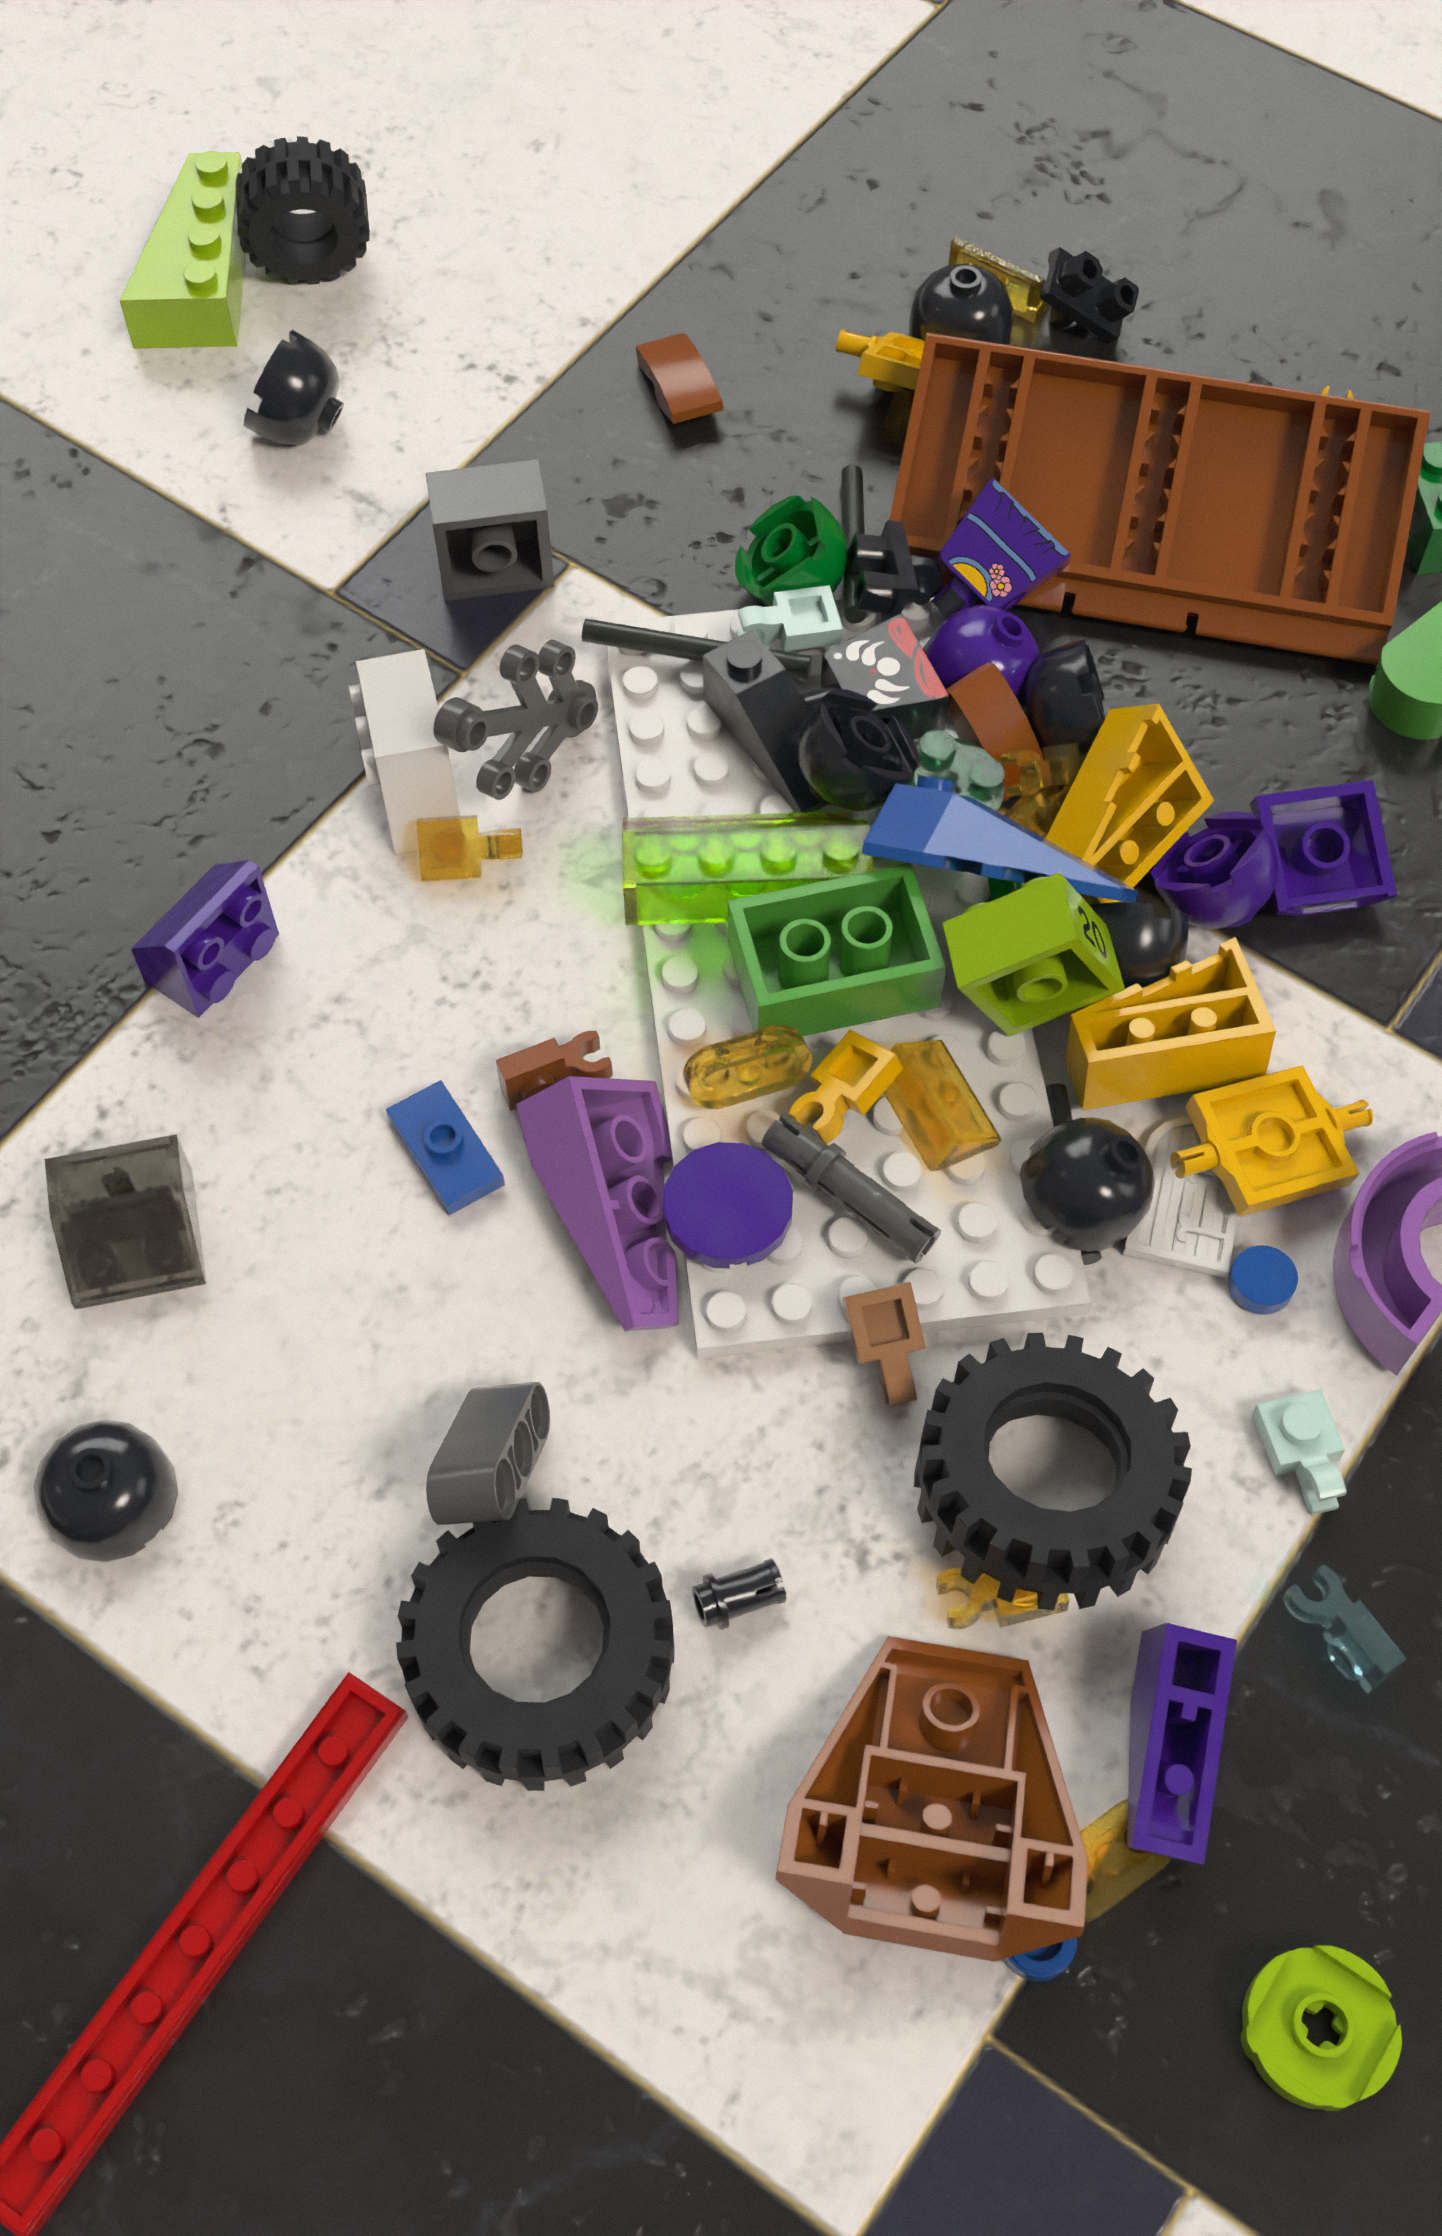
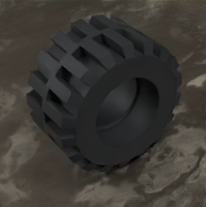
(302, 178)

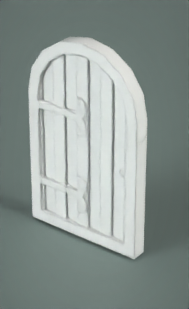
(1189, 1217)

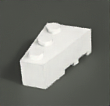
(398, 746)

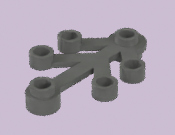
(567, 713)

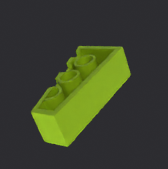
(193, 263)

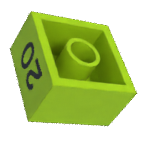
(1033, 954)

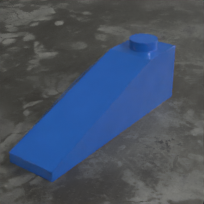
(961, 834)

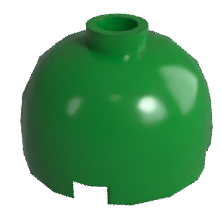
(793, 549)

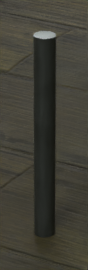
(852, 523)
(675, 644)

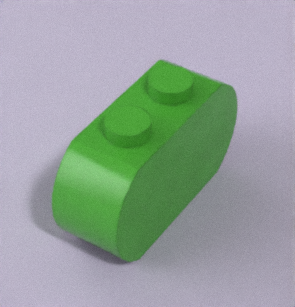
(1408, 680)

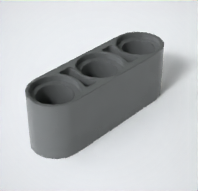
(488, 1454)

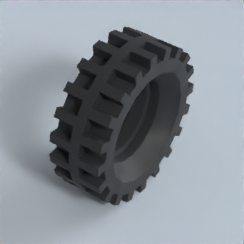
(1035, 1545)
(572, 1731)

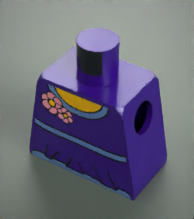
(997, 555)

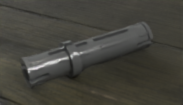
(861, 1195)

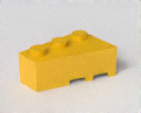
(1130, 796)
(1173, 1036)

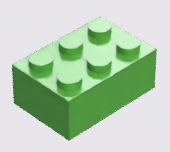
(836, 952)

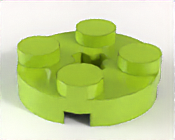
(1277, 2040)

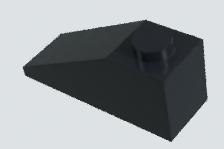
(761, 711)

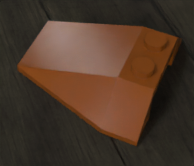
(939, 1811)

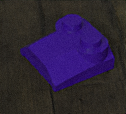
(1327, 848)

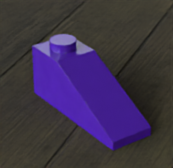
(1176, 1739)

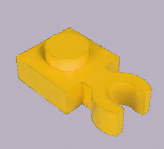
(846, 1079)

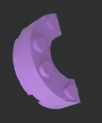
(1378, 1253)

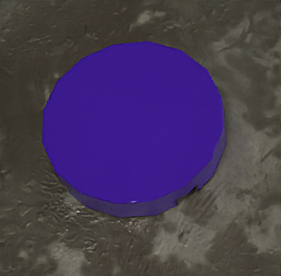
(727, 1205)

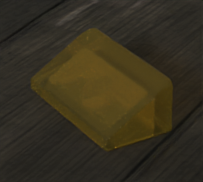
(1021, 284)
(938, 1106)

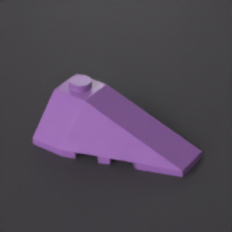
(602, 1165)

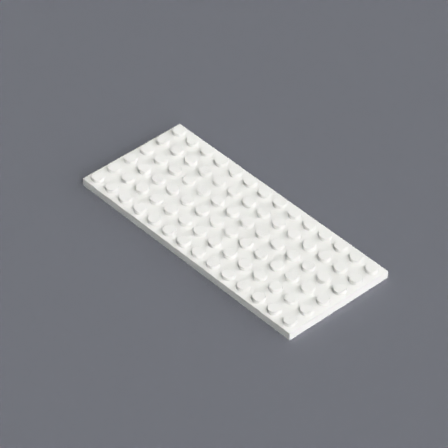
(991, 1251)

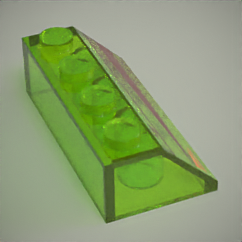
(695, 864)

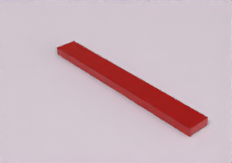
(190, 1953)

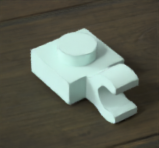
(798, 617)
(1304, 1439)

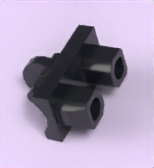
(1085, 296)
(889, 574)

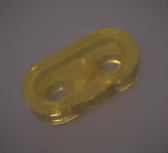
(747, 1067)
(1111, 1866)

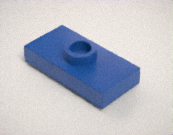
(445, 1147)

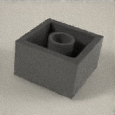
(491, 529)

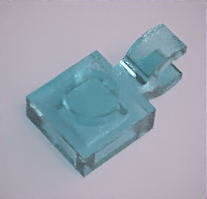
(1353, 1635)

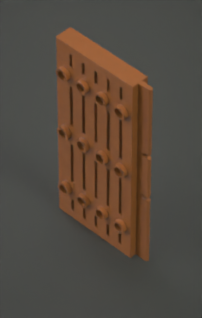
(1174, 491)

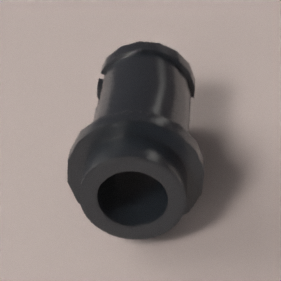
(738, 1593)

